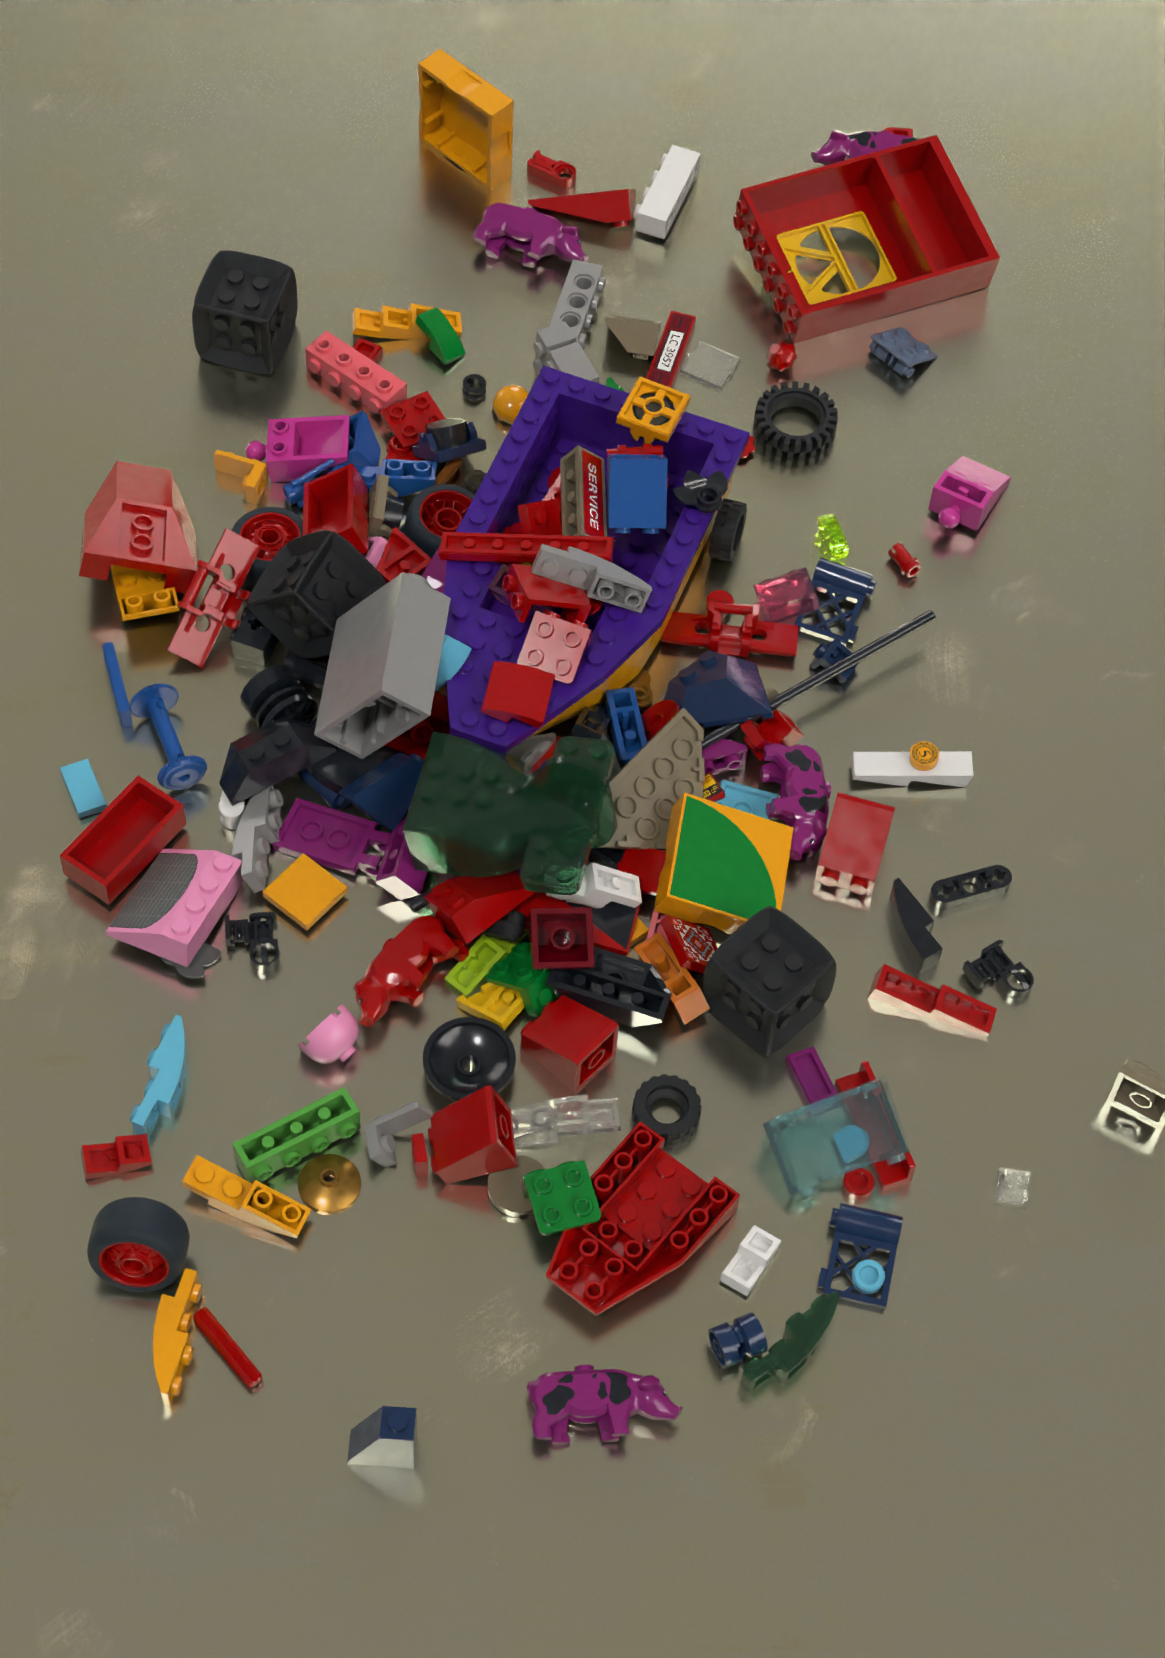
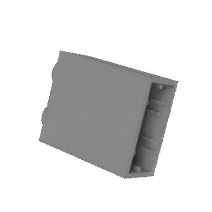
(383, 666)

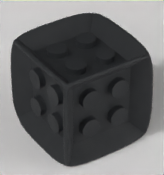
(245, 311)
(310, 588)
(768, 980)

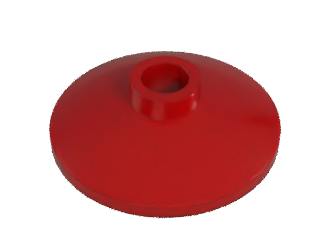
(657, 716)

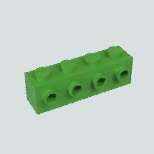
(297, 1136)

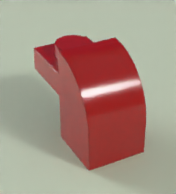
(773, 730)

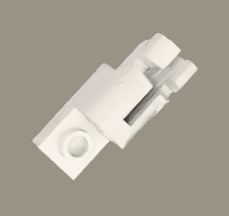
(605, 885)

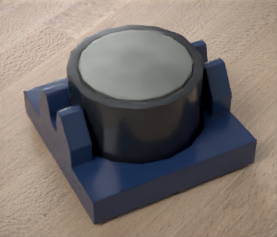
(448, 440)

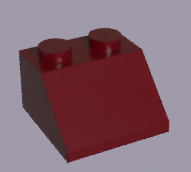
(561, 938)

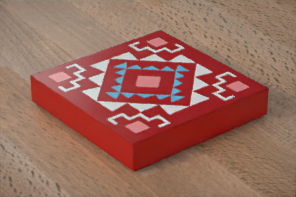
(690, 942)

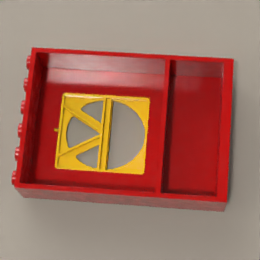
(897, 199)

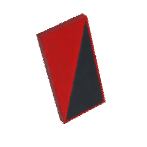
(611, 924)

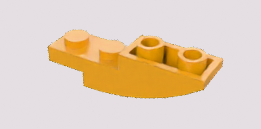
(245, 1200)
(170, 1337)

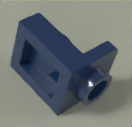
(830, 654)

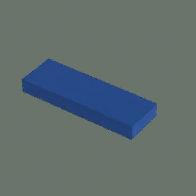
(117, 684)

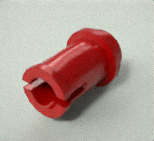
(908, 564)

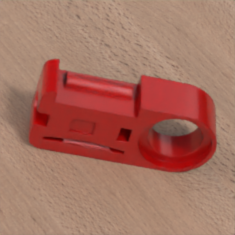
(549, 169)

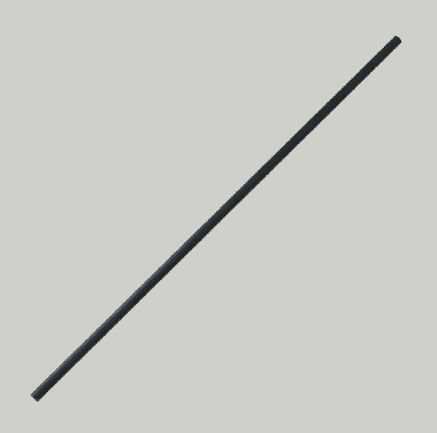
(792, 693)

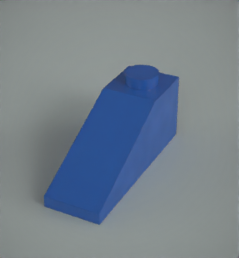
(625, 723)

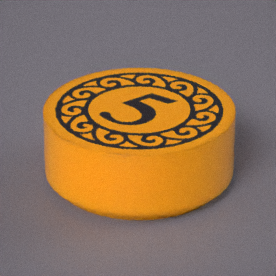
(924, 756)

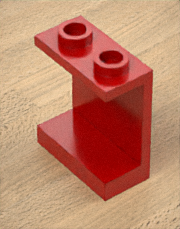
(528, 589)

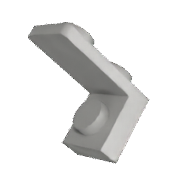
(380, 1131)

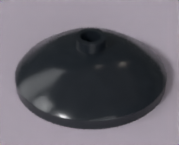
(465, 1044)

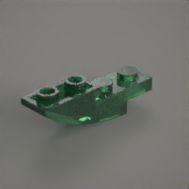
(801, 1341)

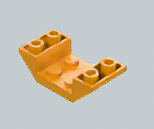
(142, 593)

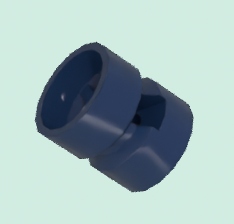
(736, 1340)

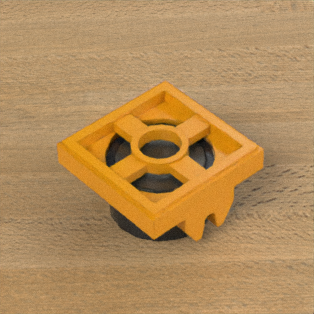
(653, 410)

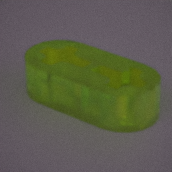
(833, 537)

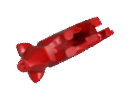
(403, 967)

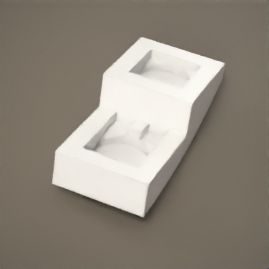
(750, 1260)

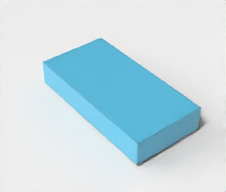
(83, 788)

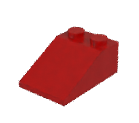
(475, 903)

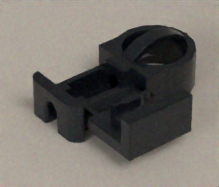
(259, 935)
(999, 964)

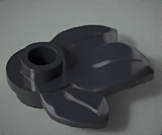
(702, 492)

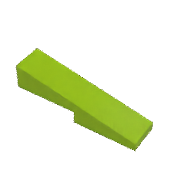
(470, 974)

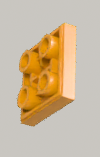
(305, 891)

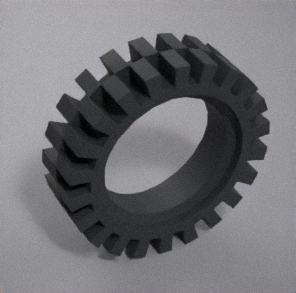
(797, 397)

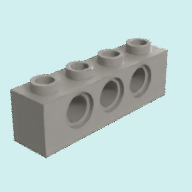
(580, 298)

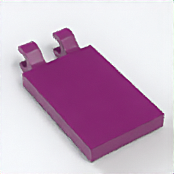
(331, 838)

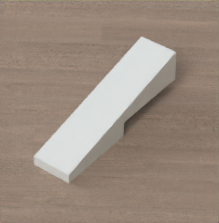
(894, 768)

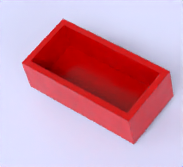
(339, 505)
(123, 839)

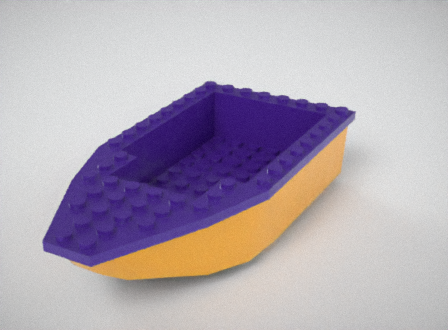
(551, 423)

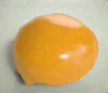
(509, 402)

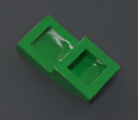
(444, 340)

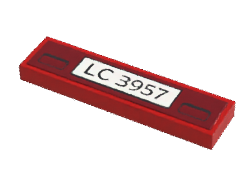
(671, 348)

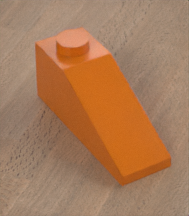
(686, 994)

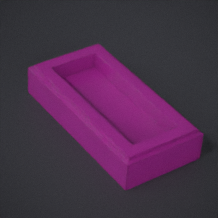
(810, 1075)

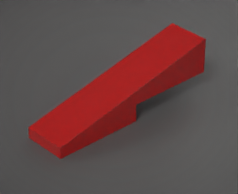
(940, 1004)

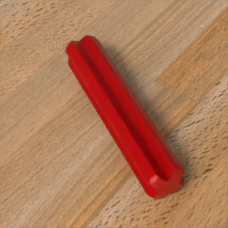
(227, 1347)

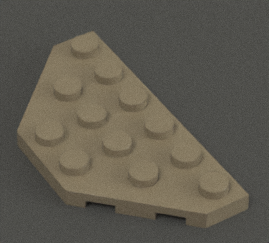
(655, 782)

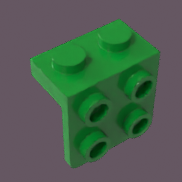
(517, 974)
(561, 1197)

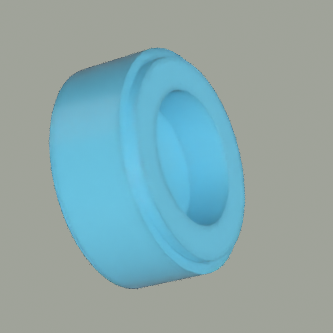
(868, 1276)

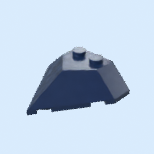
(720, 690)

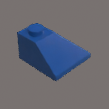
(363, 445)

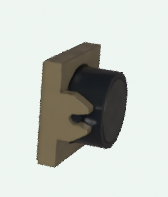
(383, 508)

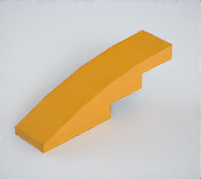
(397, 322)

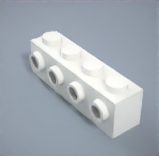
(667, 191)

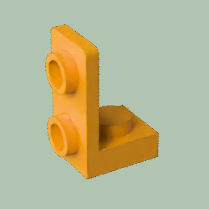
(251, 470)

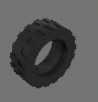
(727, 530)
(674, 1088)

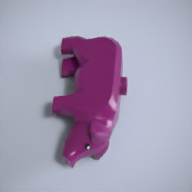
(527, 232)

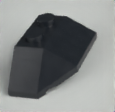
(270, 756)
(616, 988)

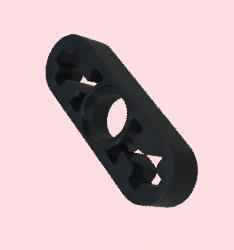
(961, 896)

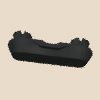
(508, 929)

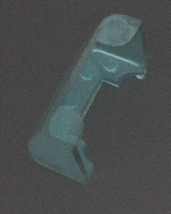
(837, 1136)

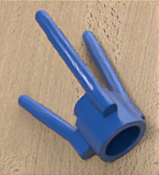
(295, 489)

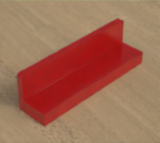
(886, 1175)

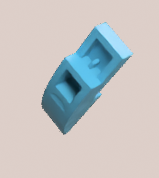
(167, 1073)

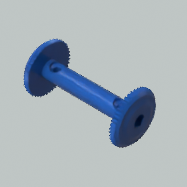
(181, 770)

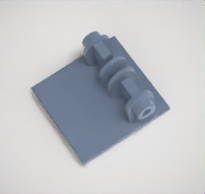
(900, 350)

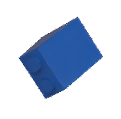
(636, 492)

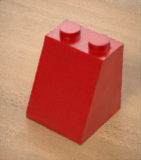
(854, 844)
(570, 1041)
(472, 1137)

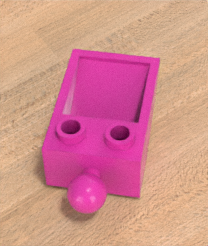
(301, 445)
(966, 493)

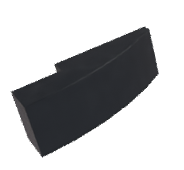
(914, 928)

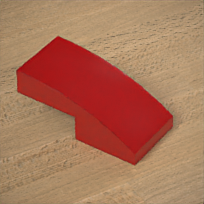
(115, 1158)

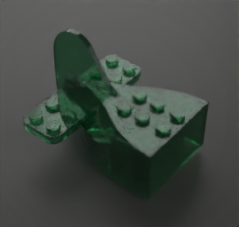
(496, 814)

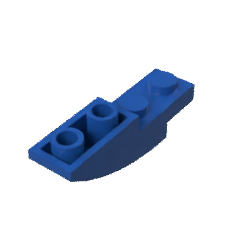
(404, 475)

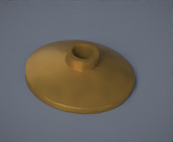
(333, 1195)

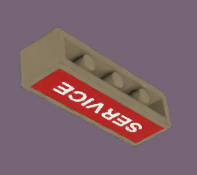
(583, 494)

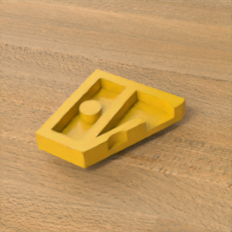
(493, 1004)

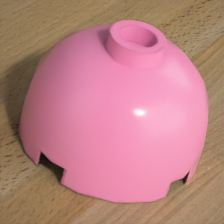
(332, 1038)

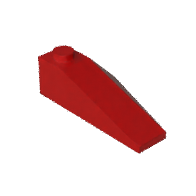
(605, 206)

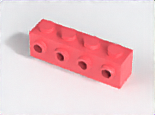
(354, 373)

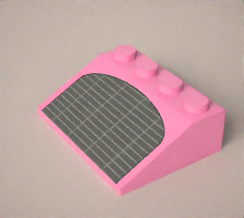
(178, 903)

